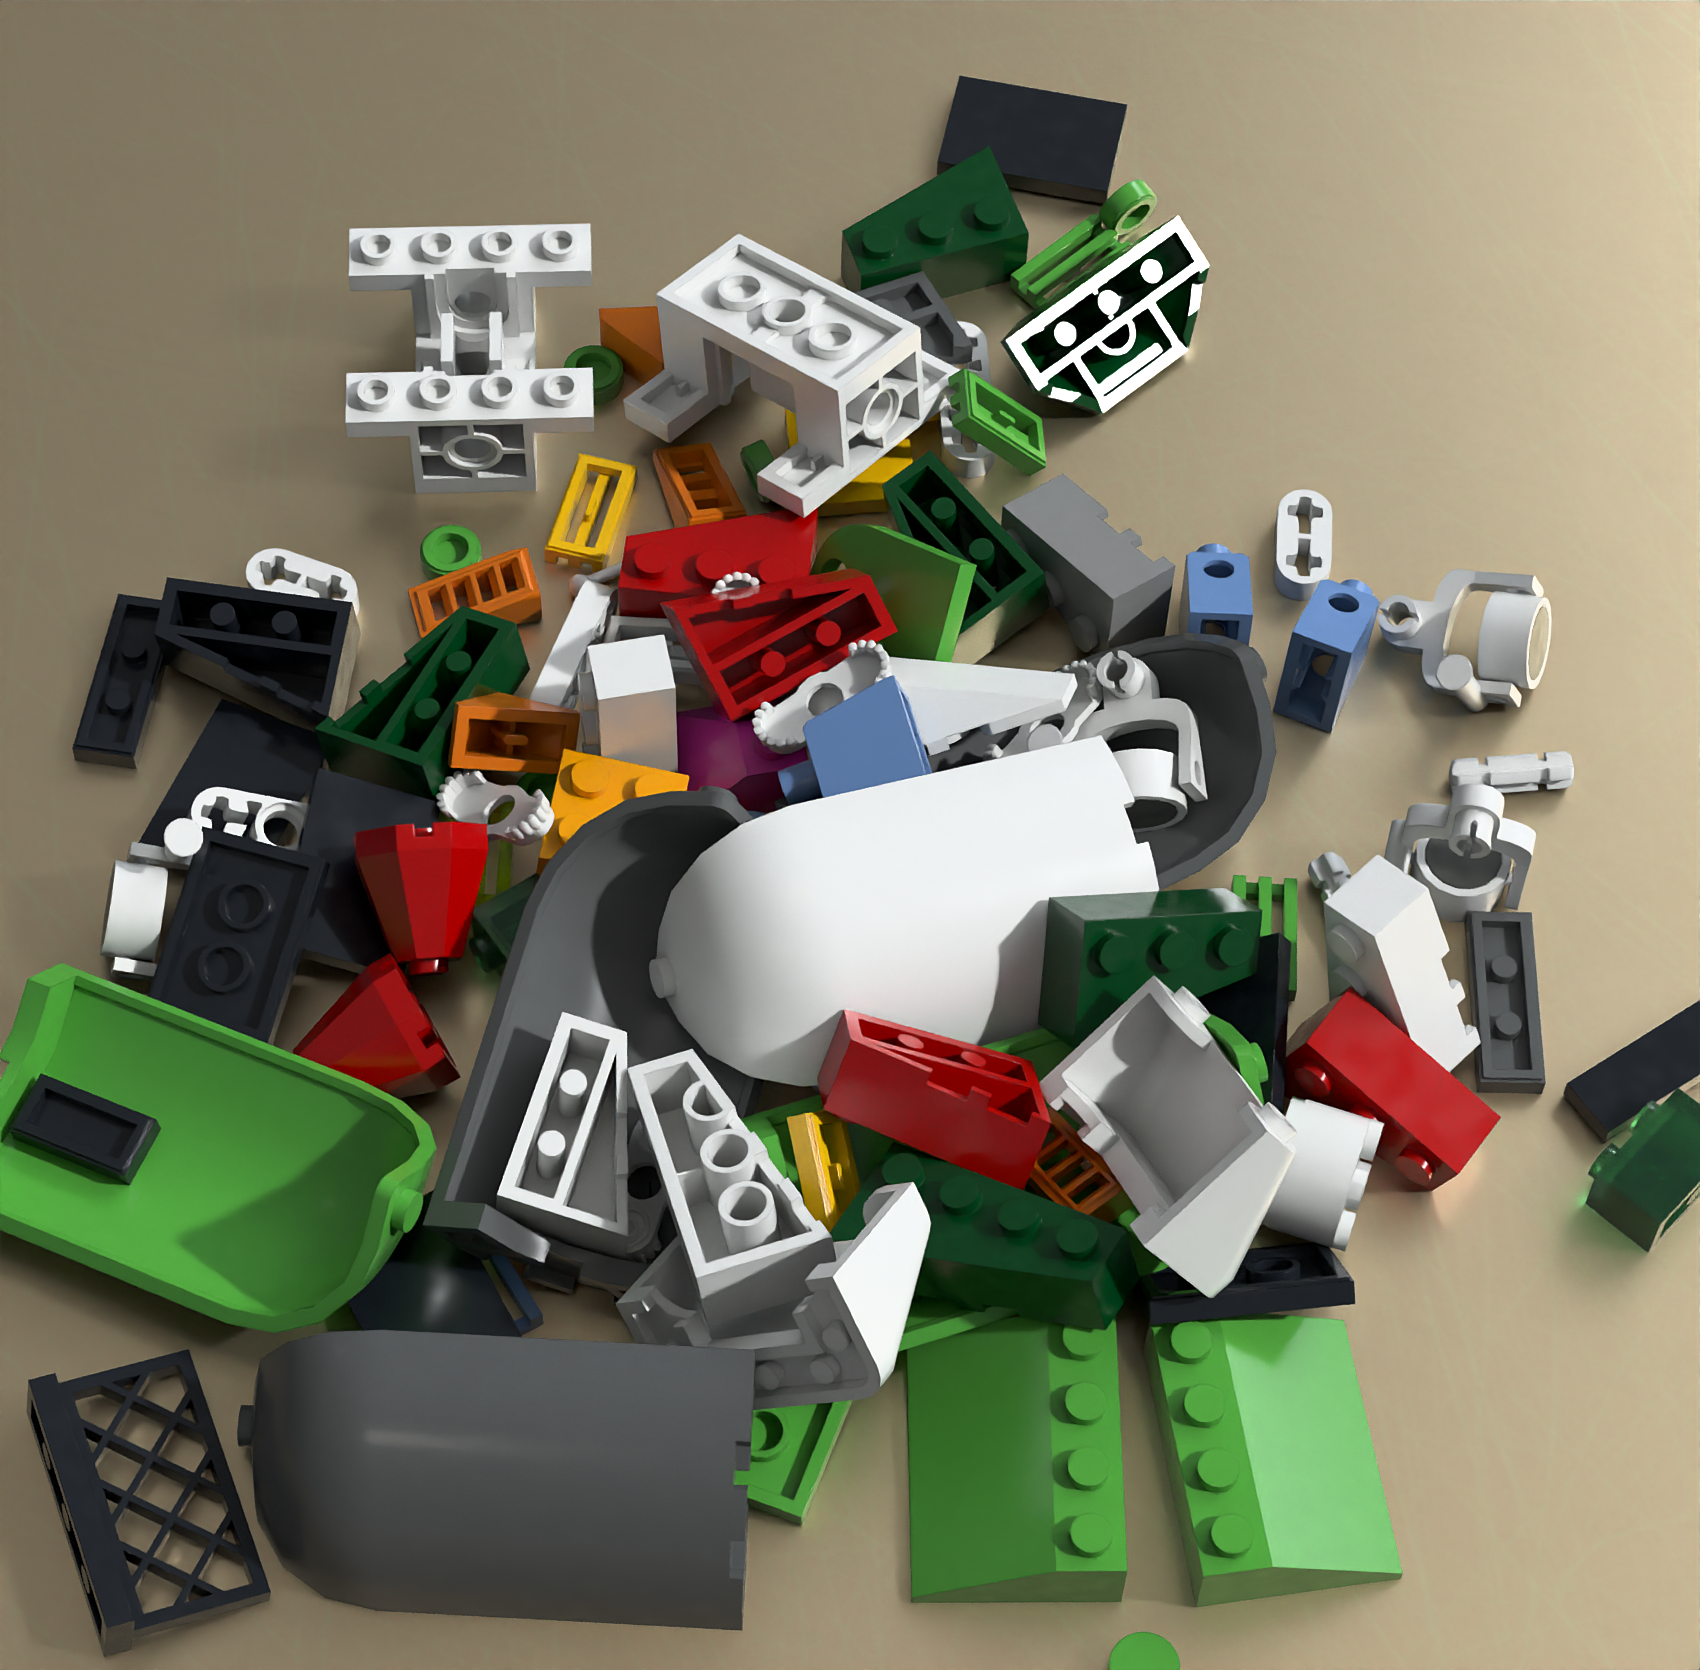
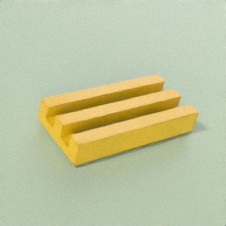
(579, 551)
(824, 1164)

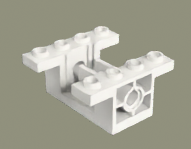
(809, 347)
(475, 376)

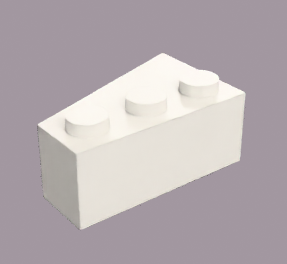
(1390, 951)

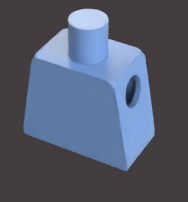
(1217, 592)
(1333, 624)
(858, 746)

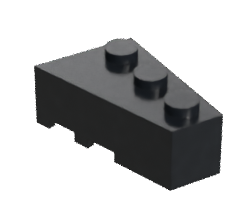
(262, 647)

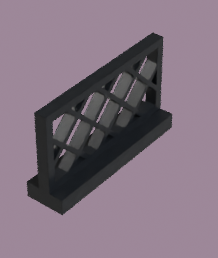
(87, 1517)

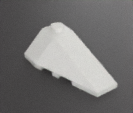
(959, 697)

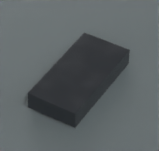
(85, 1129)

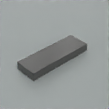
(1504, 1002)

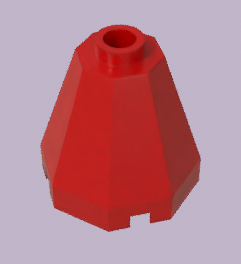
(423, 888)
(381, 1036)

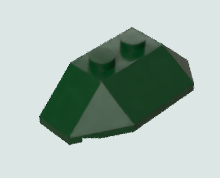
(1114, 322)

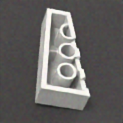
(731, 1207)

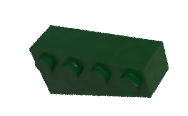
(1005, 1245)

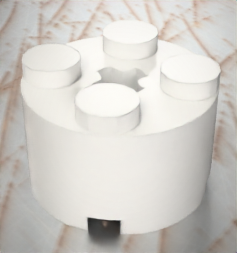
(1324, 1173)

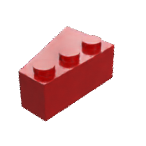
(694, 557)
(775, 634)
(1371, 1068)
(937, 1095)

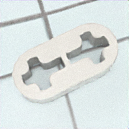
(1291, 543)
(302, 576)

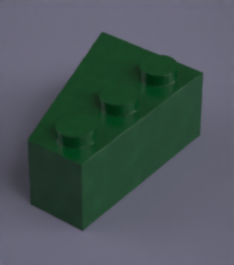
(952, 228)
(1007, 584)
(404, 724)
(1114, 943)

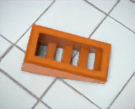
(697, 496)
(489, 574)
(1104, 1203)

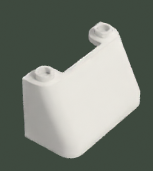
(1176, 1131)
(818, 1346)

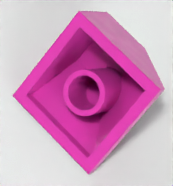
(731, 757)

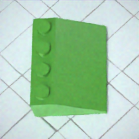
(1269, 1456)
(1016, 1465)

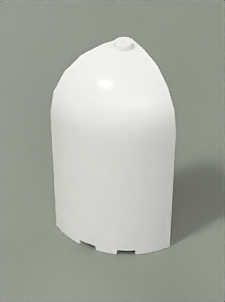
(894, 906)

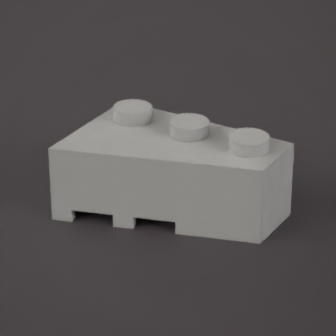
(1091, 571)

